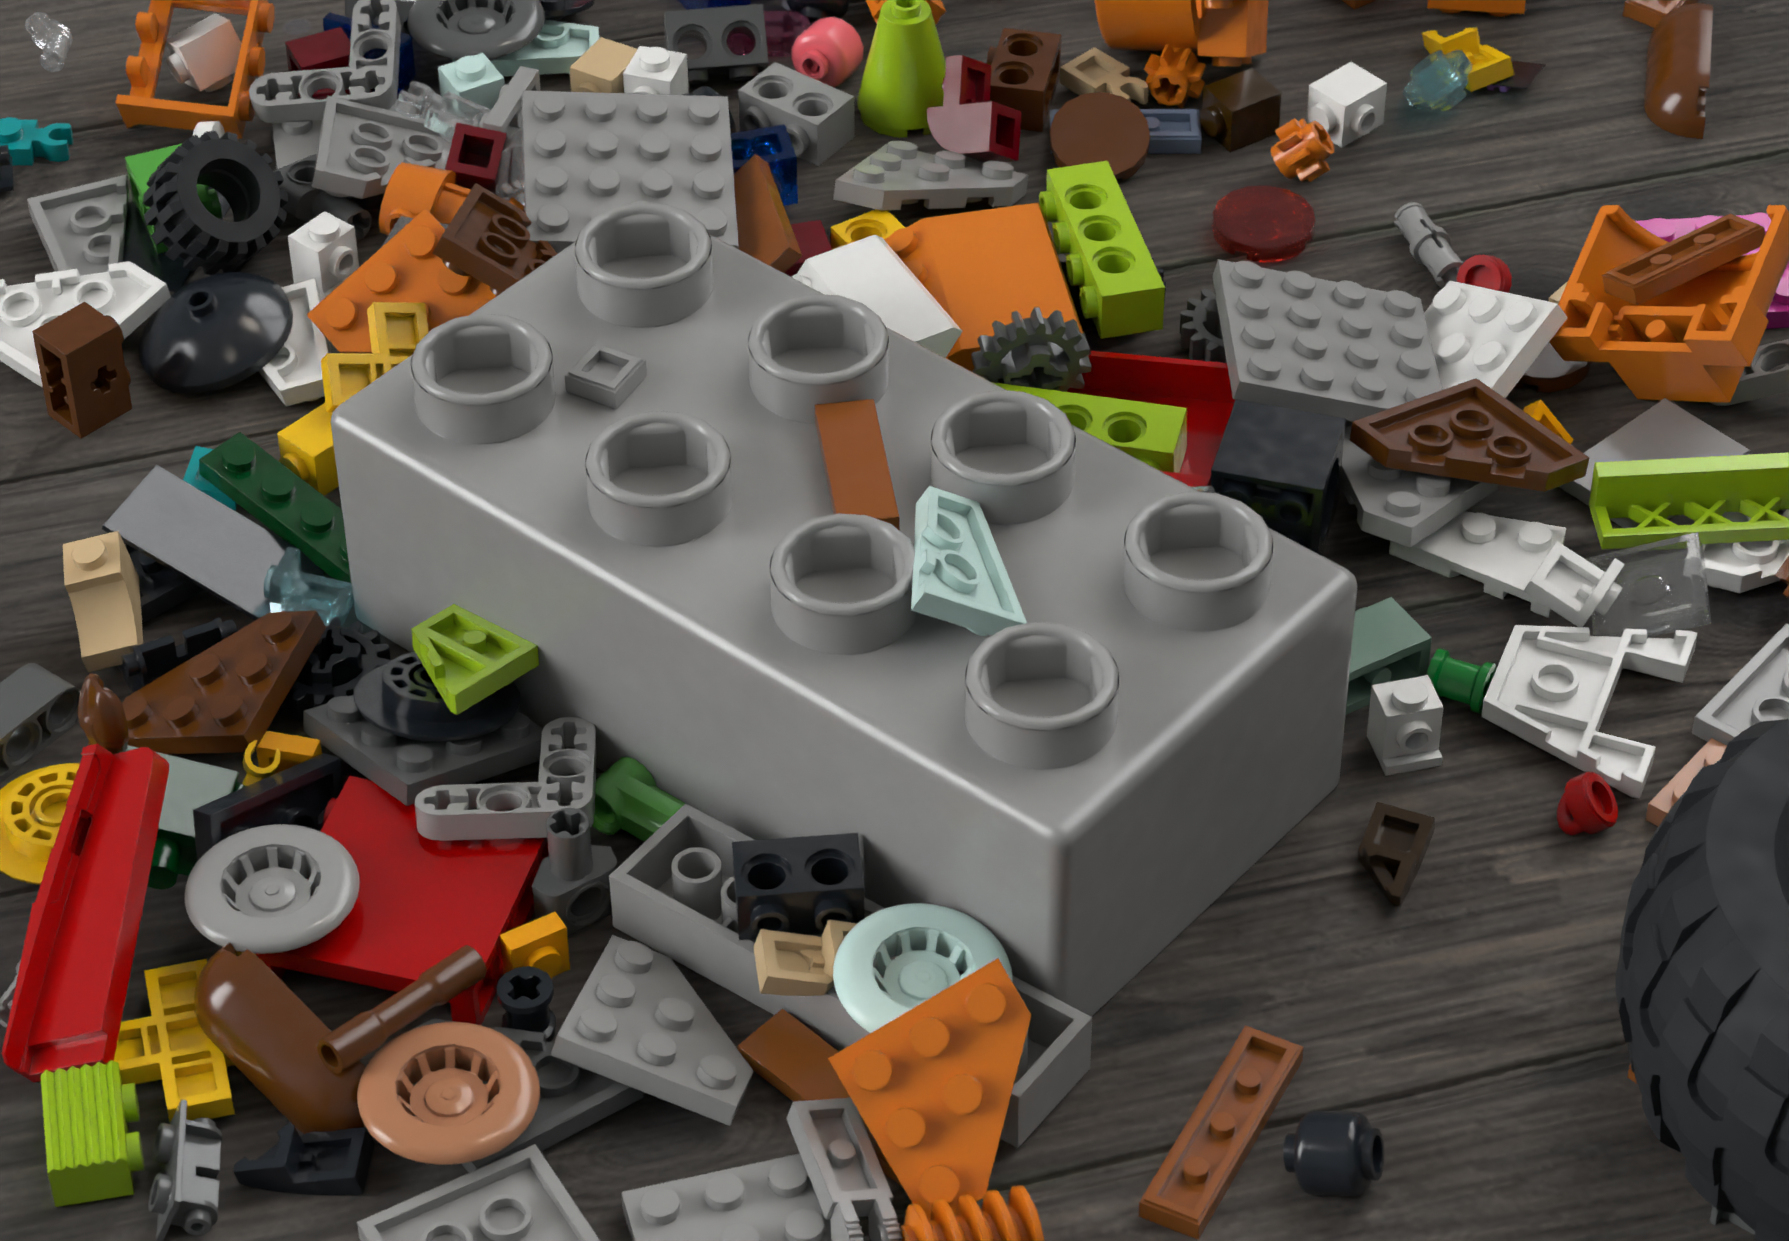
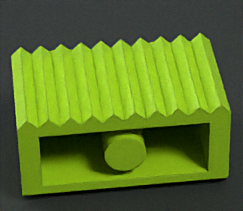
(88, 1133)

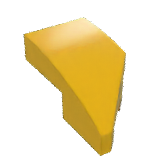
(1488, 63)

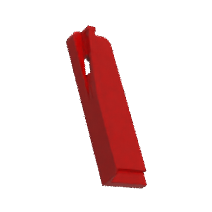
(87, 916)

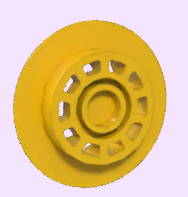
(36, 806)

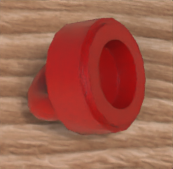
(1485, 272)
(1589, 802)

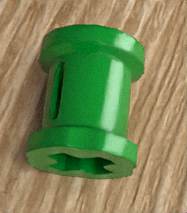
(1460, 679)

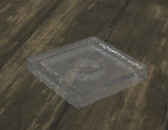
(1660, 590)

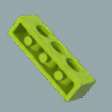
(1103, 250)
(1141, 429)

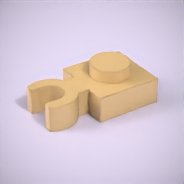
(1101, 73)

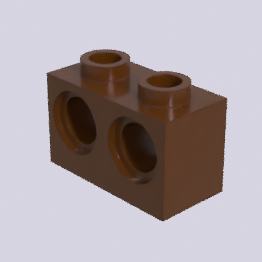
(1026, 73)

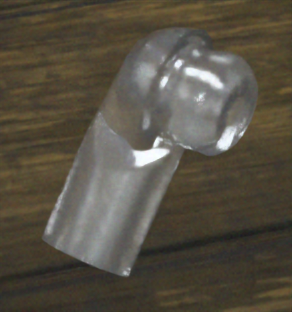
(52, 38)

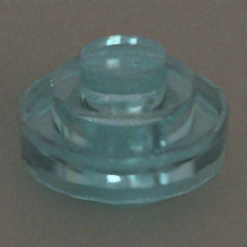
(1438, 81)

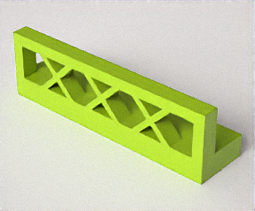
(1693, 488)

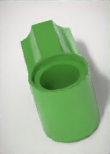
(631, 800)

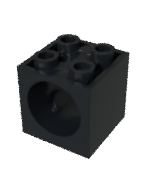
(1283, 468)

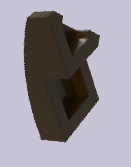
(1395, 848)

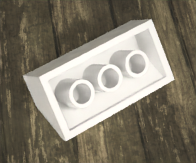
(881, 281)

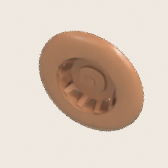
(449, 1110)

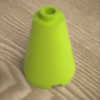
(902, 70)

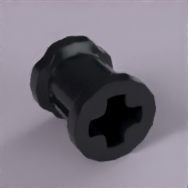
(526, 1000)

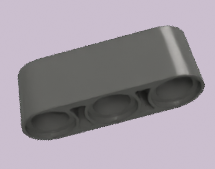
(33, 714)

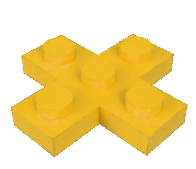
(394, 333)
(175, 1047)

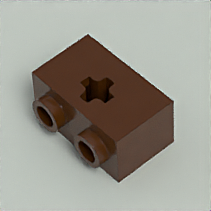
(83, 369)

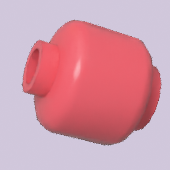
(829, 49)

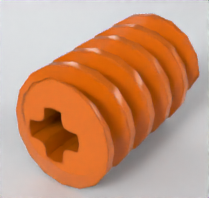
(993, 1222)

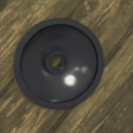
(215, 332)

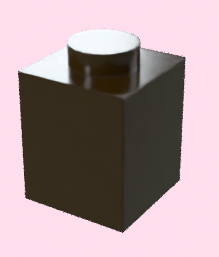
(1240, 109)

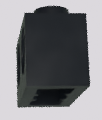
(797, 884)

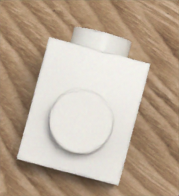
(1574, 585)

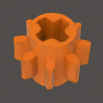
(1174, 76)
(1302, 149)

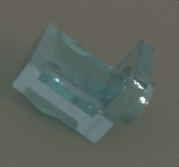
(300, 591)

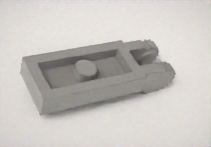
(843, 1169)

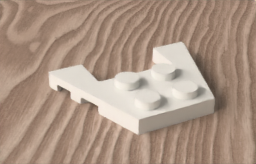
(1560, 683)

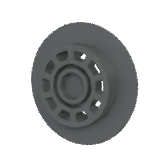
(475, 26)

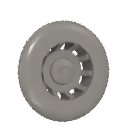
(258, 891)

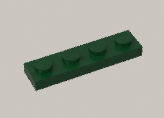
(280, 501)

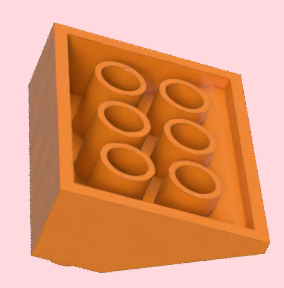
(986, 268)

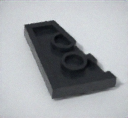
(288, 797)

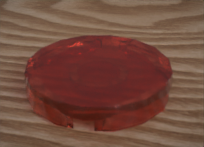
(1263, 223)

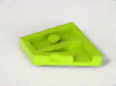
(470, 656)

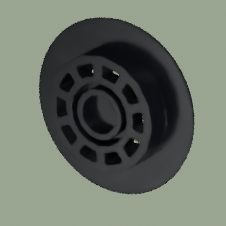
(408, 705)

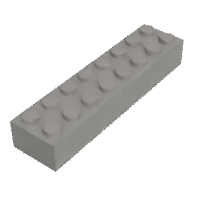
(682, 903)

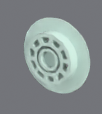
(930, 951)

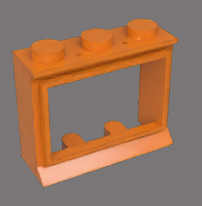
(144, 69)

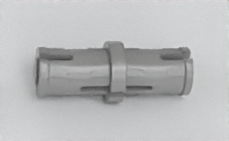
(1428, 243)

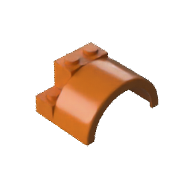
(1215, 28)
(1684, 340)

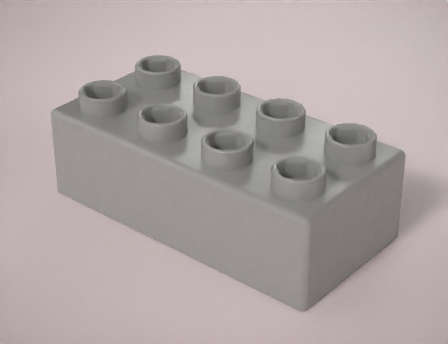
(764, 655)

